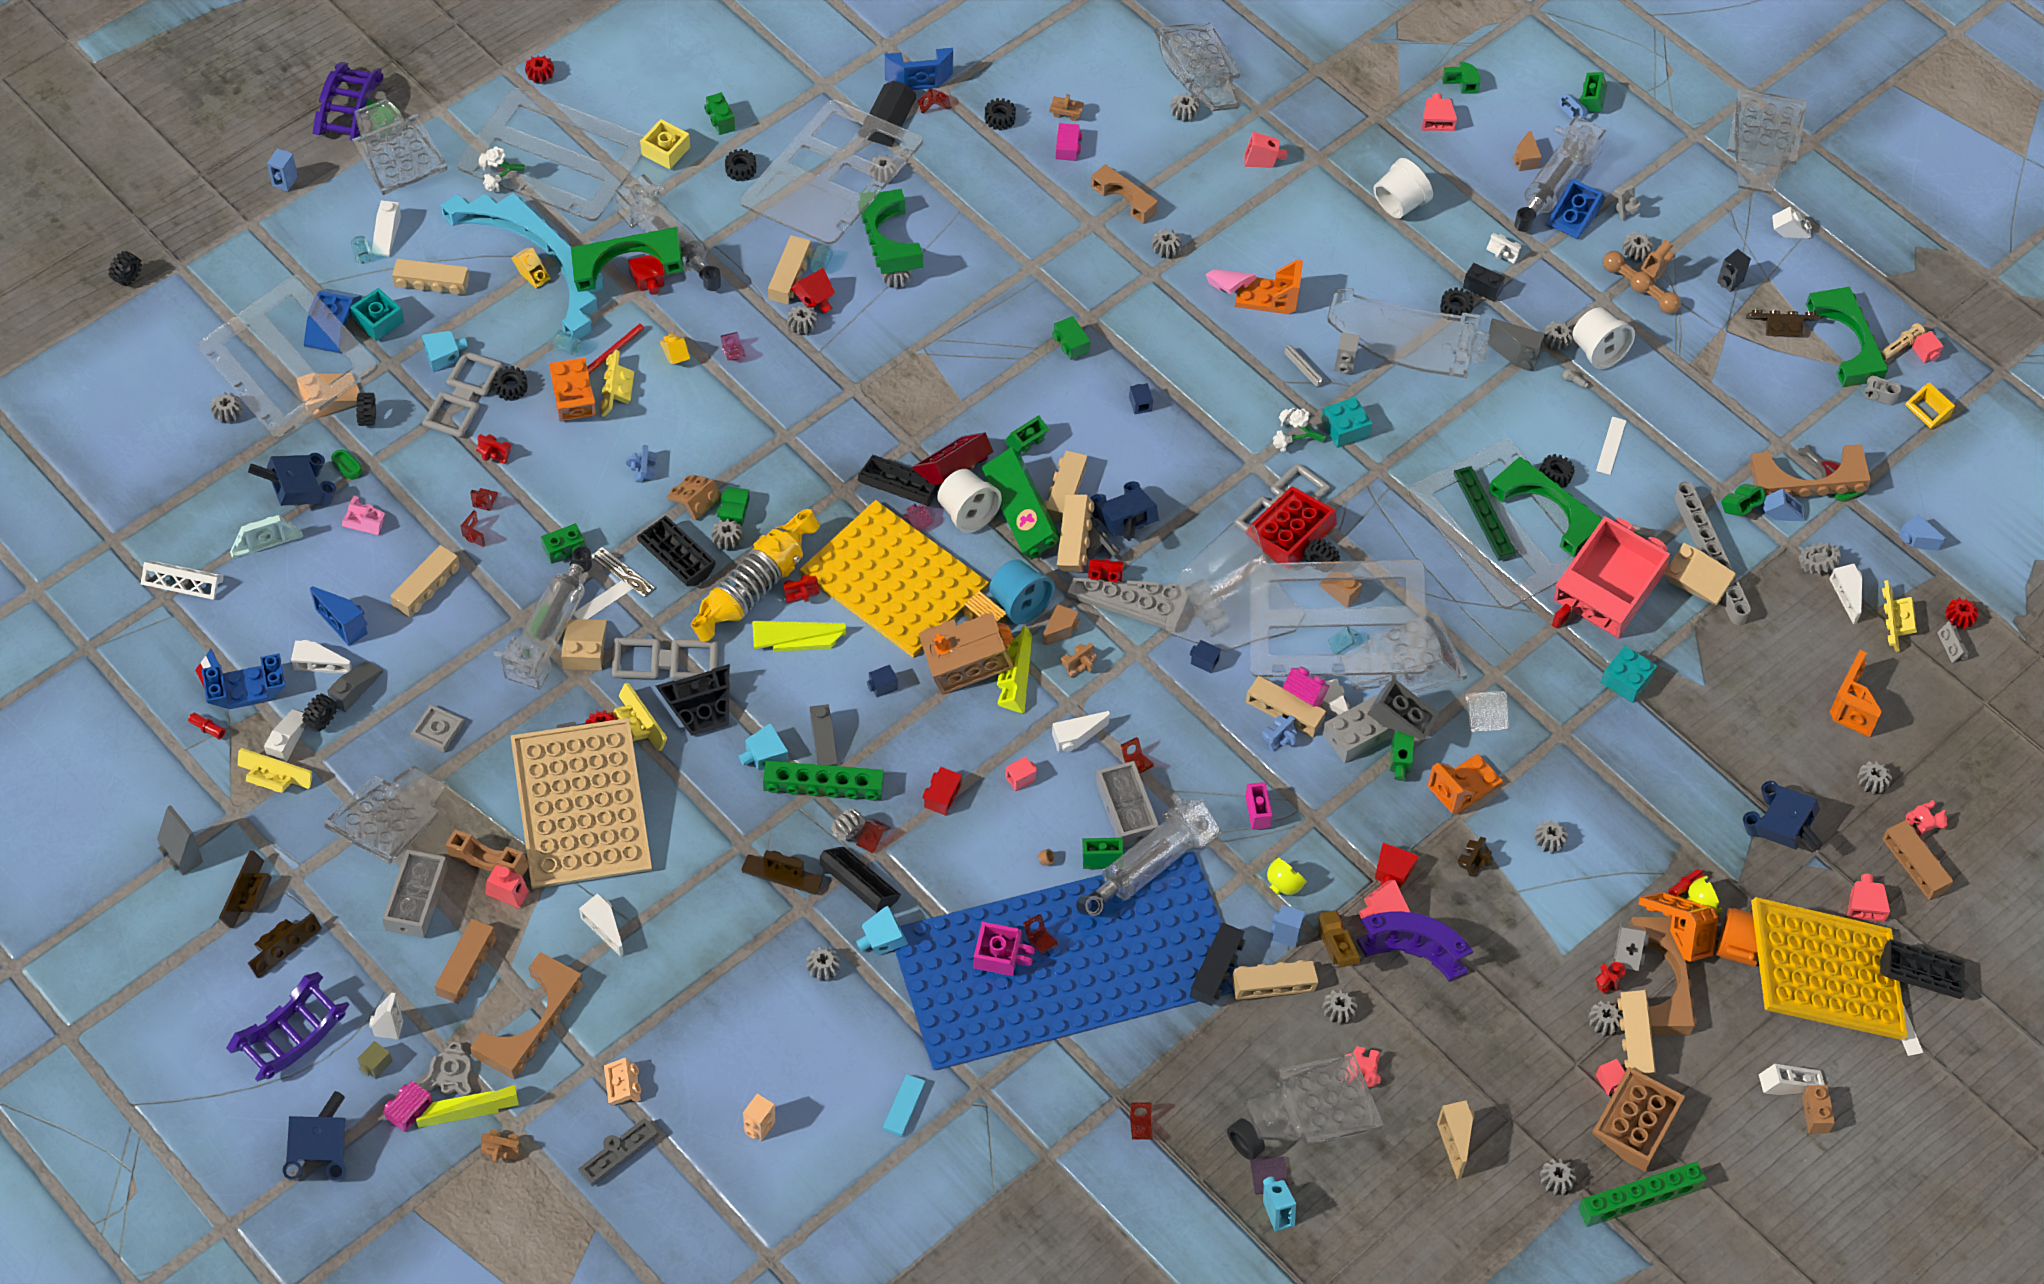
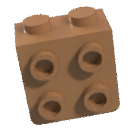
(696, 494)

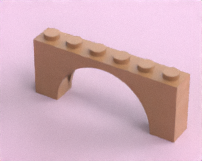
(1849, 477)
(1675, 1014)
(511, 1053)

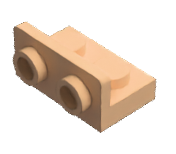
(622, 1081)

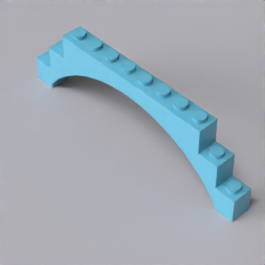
(517, 217)

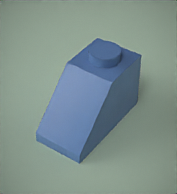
(1783, 506)
(1921, 534)

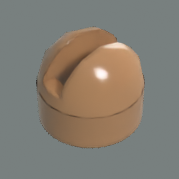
(1046, 857)

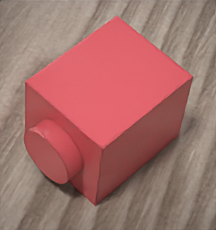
(1927, 347)
(1021, 773)
(1610, 1076)

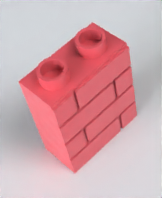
(1612, 575)

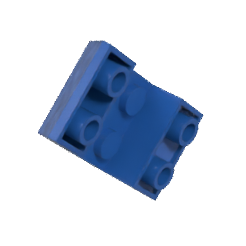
(920, 74)
(339, 304)
(246, 685)

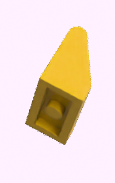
(1936, 400)

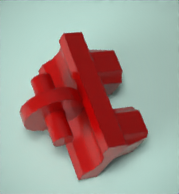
(492, 449)
(1105, 570)
(801, 589)
(1610, 977)

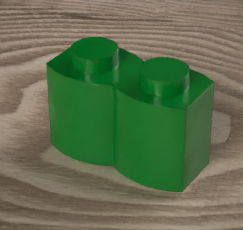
(1743, 499)
(734, 505)

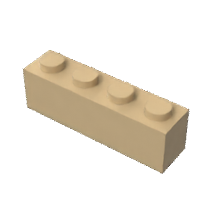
(790, 269)
(430, 276)
(1066, 483)
(1074, 533)
(425, 581)
(1277, 701)
(1274, 979)
(1637, 1032)

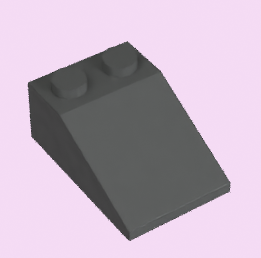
(1516, 343)
(1403, 711)
(178, 843)

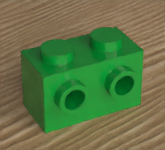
(1594, 91)
(720, 113)
(1071, 338)
(1027, 435)
(562, 542)
(1100, 852)

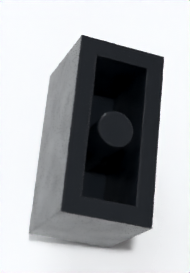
(1733, 270)
(1483, 282)

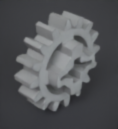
(1820, 557)

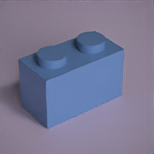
(282, 169)
(1287, 925)

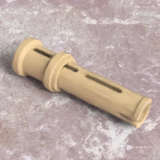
(1906, 338)

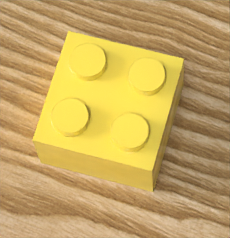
(665, 144)

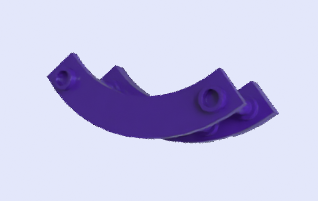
(330, 89)
(1418, 937)
(279, 1018)

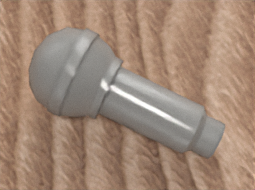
(1569, 375)

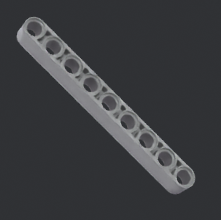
(1708, 542)

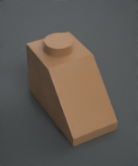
(1527, 154)
(1343, 590)
(1061, 625)

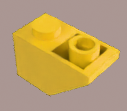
(530, 267)
(675, 348)

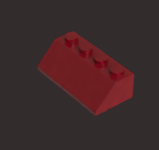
(957, 455)

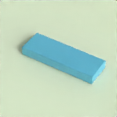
(904, 1105)

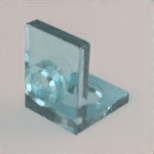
(1344, 640)

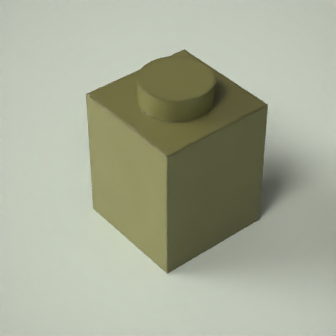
(374, 1060)

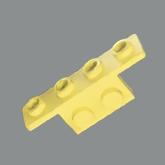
(617, 384)
(1900, 614)
(640, 719)
(272, 772)

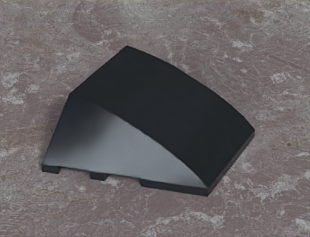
(700, 700)

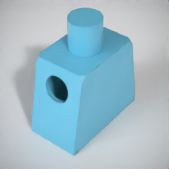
(442, 349)
(763, 747)
(882, 933)
(1279, 1204)

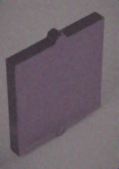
(1267, 1167)

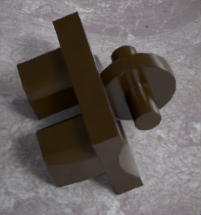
(1479, 856)

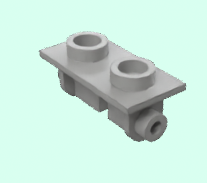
(1951, 642)

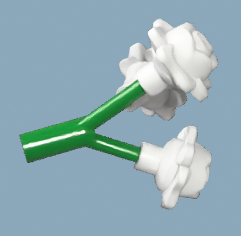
(496, 158)
(1297, 419)

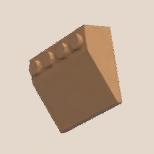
(1638, 1118)

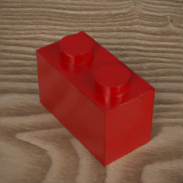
(942, 791)

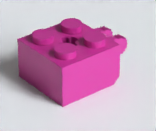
(999, 949)

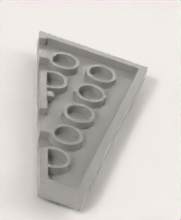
(1135, 599)

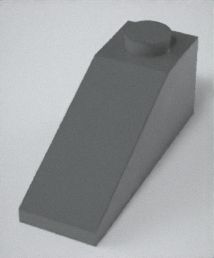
(353, 684)
(823, 735)

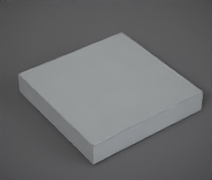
(437, 728)

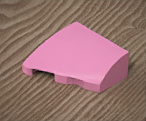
(1229, 280)
(363, 517)

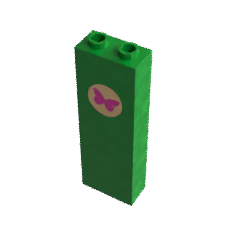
(1022, 503)

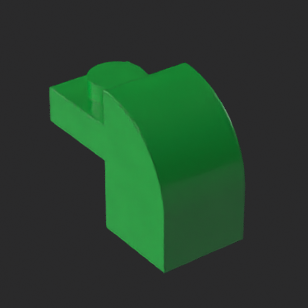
(1465, 75)

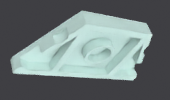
(263, 535)

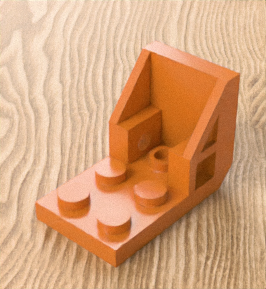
(1273, 295)
(572, 389)
(1857, 711)
(1464, 784)
(1698, 935)

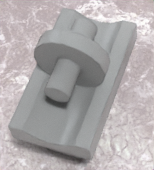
(1627, 203)

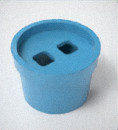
(1021, 591)

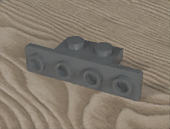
(1098, 540)

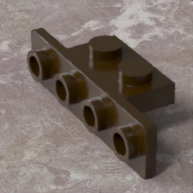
(1784, 324)
(782, 870)
(247, 890)
(282, 942)

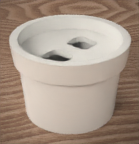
(1403, 188)
(1603, 337)
(969, 500)

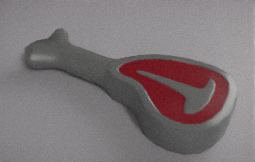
(1825, 466)

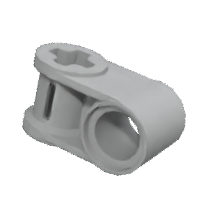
(1883, 391)

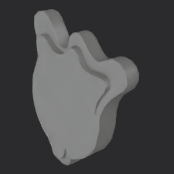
(449, 1071)

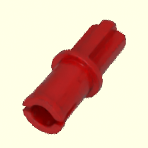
(206, 725)
(1685, 882)

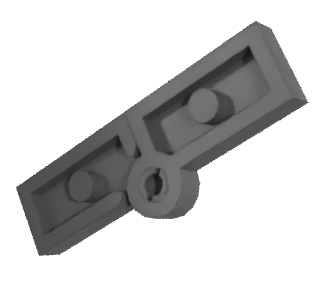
(617, 1151)

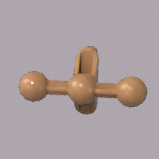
(1651, 270)

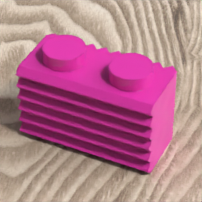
(1067, 141)
(1306, 686)
(1258, 805)
(407, 1106)

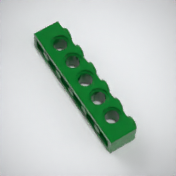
(814, 774)
(1642, 1194)

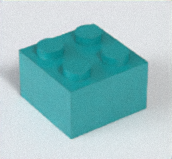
(377, 314)
(1346, 422)
(1628, 674)

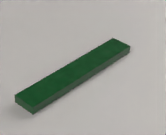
(1484, 513)

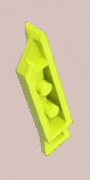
(796, 635)
(1015, 681)
(468, 1106)

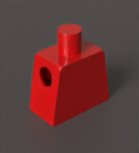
(647, 273)
(815, 290)
(1395, 865)

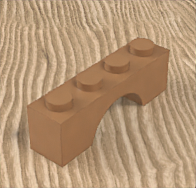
(1108, 181)
(467, 849)

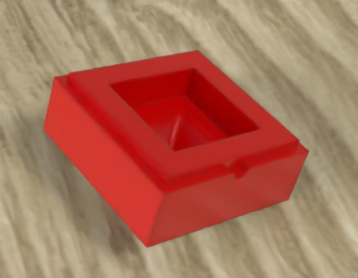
(1561, 616)

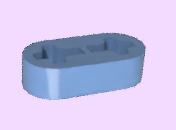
(1574, 104)

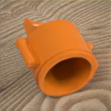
(1738, 938)

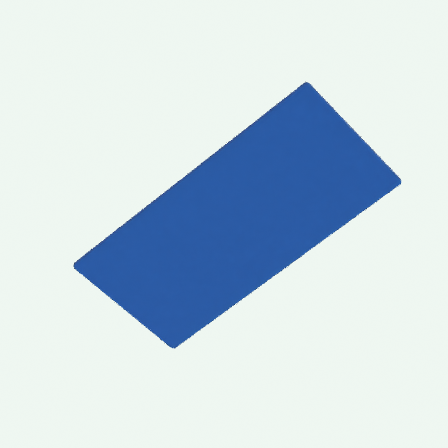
(1102, 972)

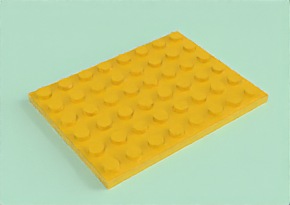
(893, 577)
(1826, 969)

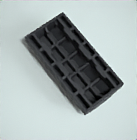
(892, 106)
(897, 480)
(677, 551)
(859, 878)
(1923, 968)

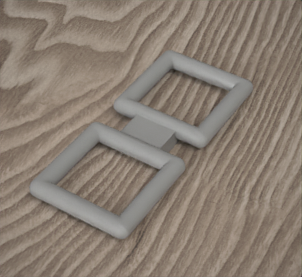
(462, 394)
(1324, 488)
(660, 658)

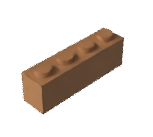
(1917, 860)
(465, 961)

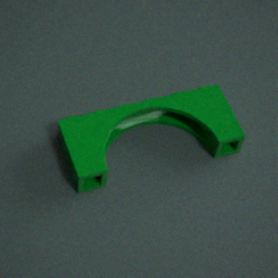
(890, 255)
(591, 258)
(1842, 306)
(1524, 478)

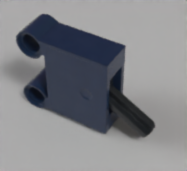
(295, 479)
(1126, 511)
(1786, 819)
(317, 1139)

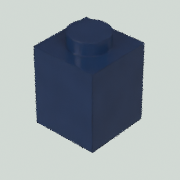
(1141, 398)
(1205, 656)
(882, 681)

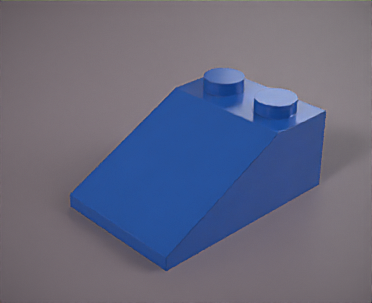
(1576, 209)
(340, 614)

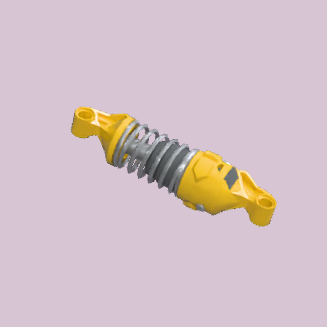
(767, 563)

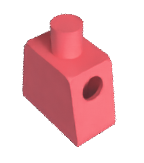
(1439, 114)
(1263, 151)
(503, 886)
(1384, 899)
(1868, 900)

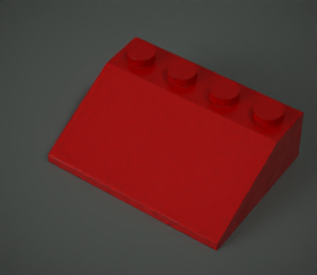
(1292, 525)

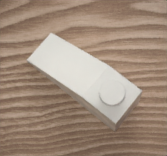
(386, 228)
(1848, 586)
(316, 658)
(1075, 732)
(285, 736)
(600, 918)
(387, 1019)
(1788, 1079)

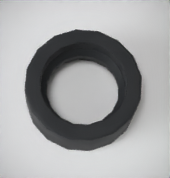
(1245, 1139)

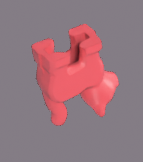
(1925, 820)
(1368, 1065)

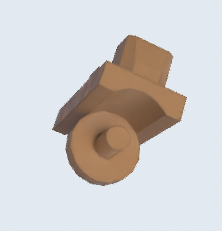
(1067, 107)
(1081, 660)
(500, 1147)

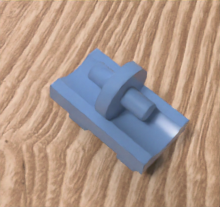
(640, 462)
(1282, 735)

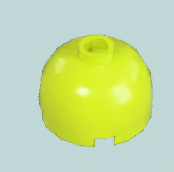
(1284, 878)
(1704, 893)

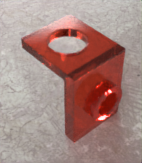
(934, 97)
(481, 498)
(471, 534)
(1141, 761)
(871, 834)
(1040, 938)
(1141, 1125)

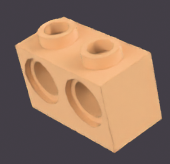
(759, 1117)

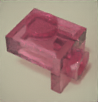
(732, 347)
(919, 516)

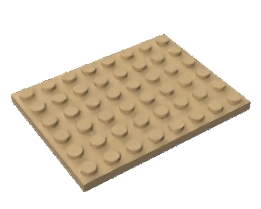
(580, 803)

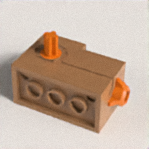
(966, 651)

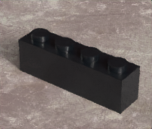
(1217, 964)

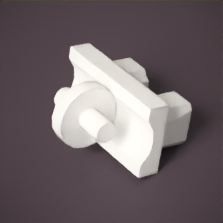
(1503, 248)

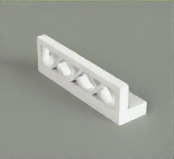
(183, 572)

